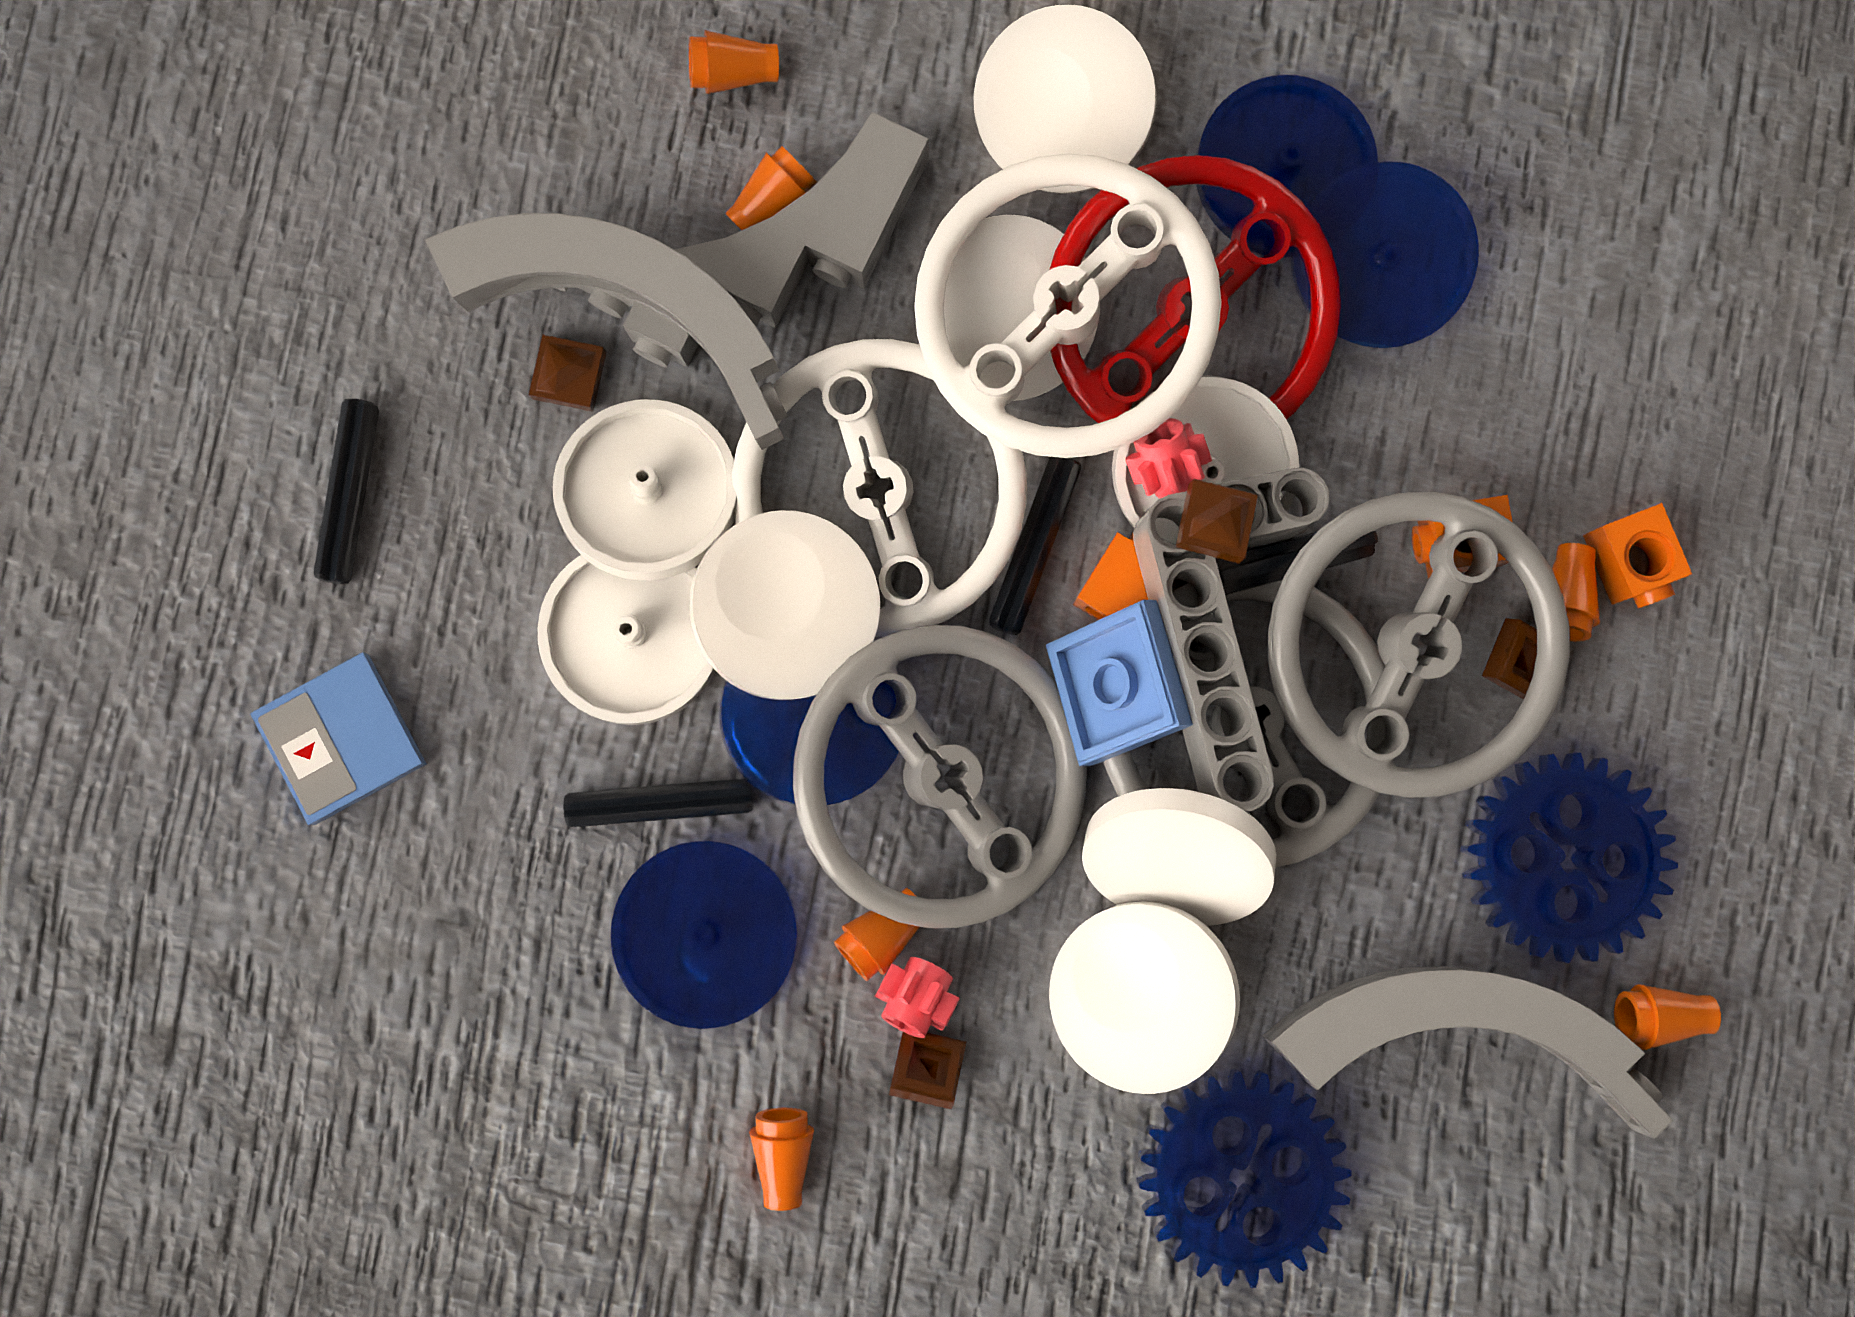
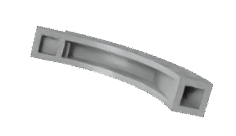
(571, 251)
(1394, 1003)

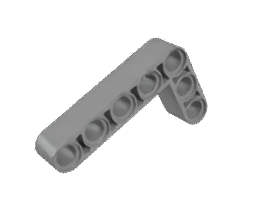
(1212, 626)

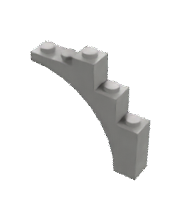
(833, 226)

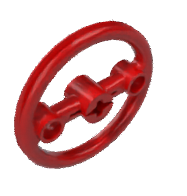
(1291, 227)

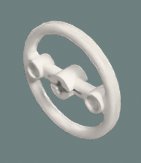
(1148, 206)
(857, 362)

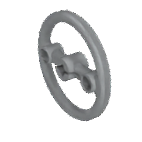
(1433, 619)
(922, 749)
(1323, 823)

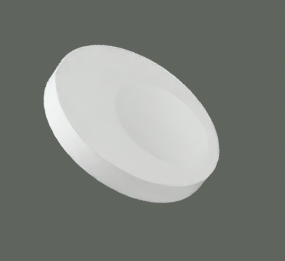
(1065, 86)
(994, 293)
(1243, 437)
(645, 489)
(783, 603)
(621, 644)
(1180, 853)
(1144, 997)

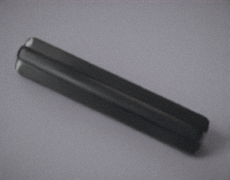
(346, 491)
(1034, 545)
(1271, 561)
(658, 802)

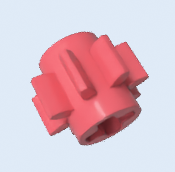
(1168, 459)
(917, 997)

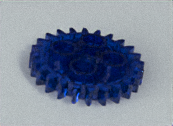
(1608, 817)
(1297, 1202)

